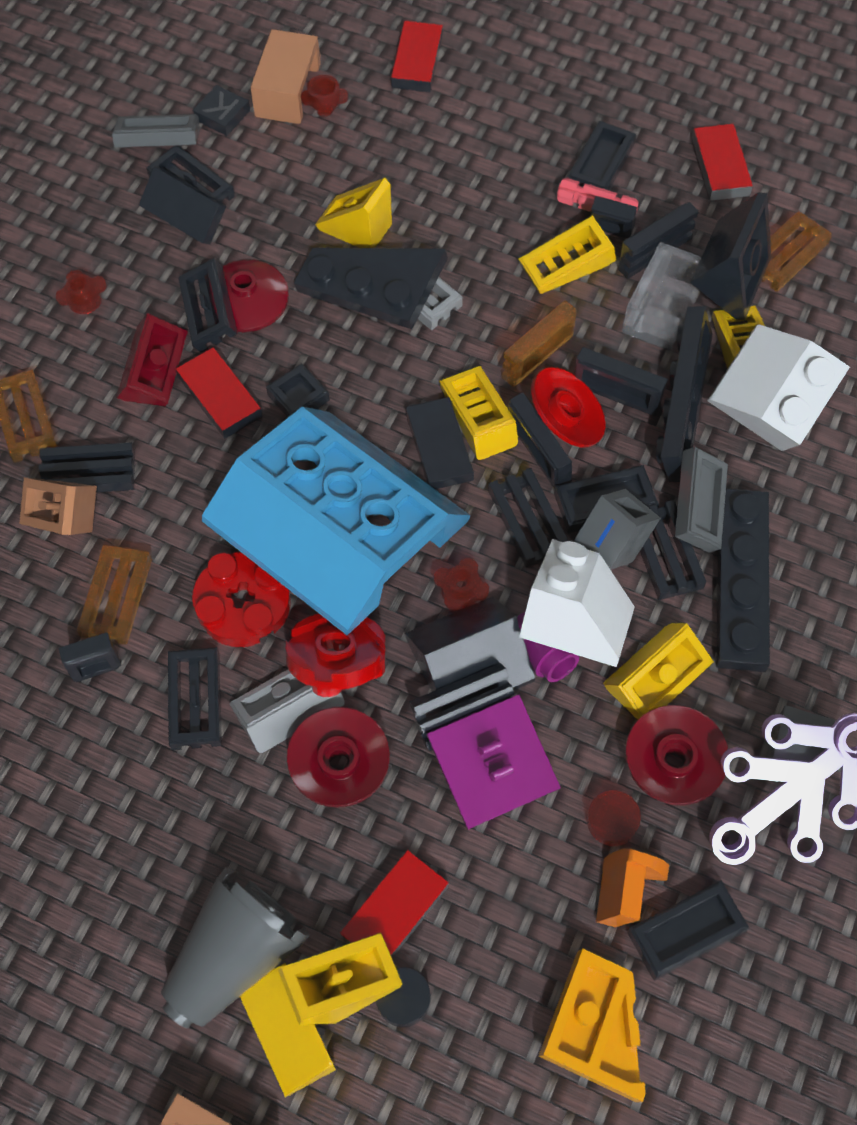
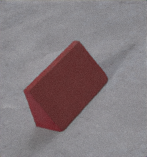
(152, 362)

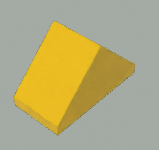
(359, 215)
(340, 981)

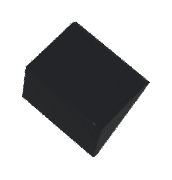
(736, 257)
(471, 643)

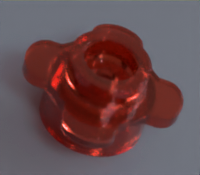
(324, 94)
(85, 300)
(461, 597)

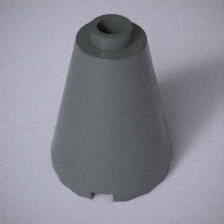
(228, 950)

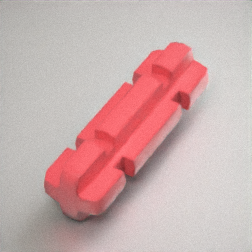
(570, 193)

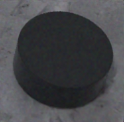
(409, 1002)

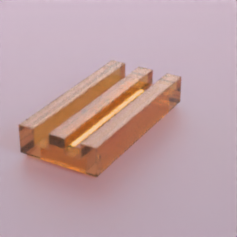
(823, 237)
(539, 343)
(31, 444)
(132, 599)

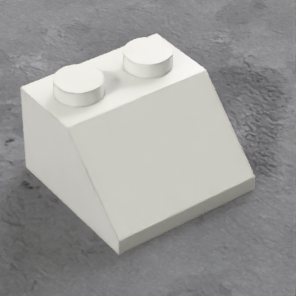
(778, 385)
(578, 605)

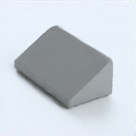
(277, 709)

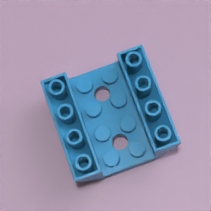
(314, 524)

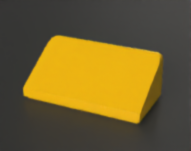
(659, 670)
(291, 1048)

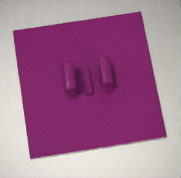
(493, 761)

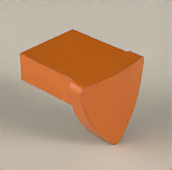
(624, 885)

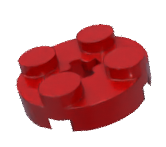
(217, 611)
(355, 662)

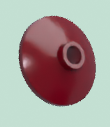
(263, 297)
(678, 732)
(333, 734)

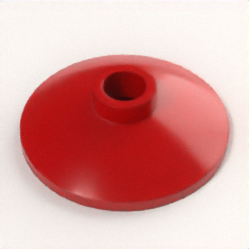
(568, 407)

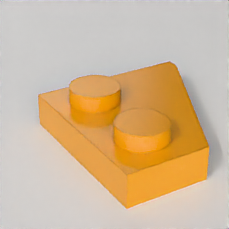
(596, 1026)

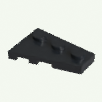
(373, 281)

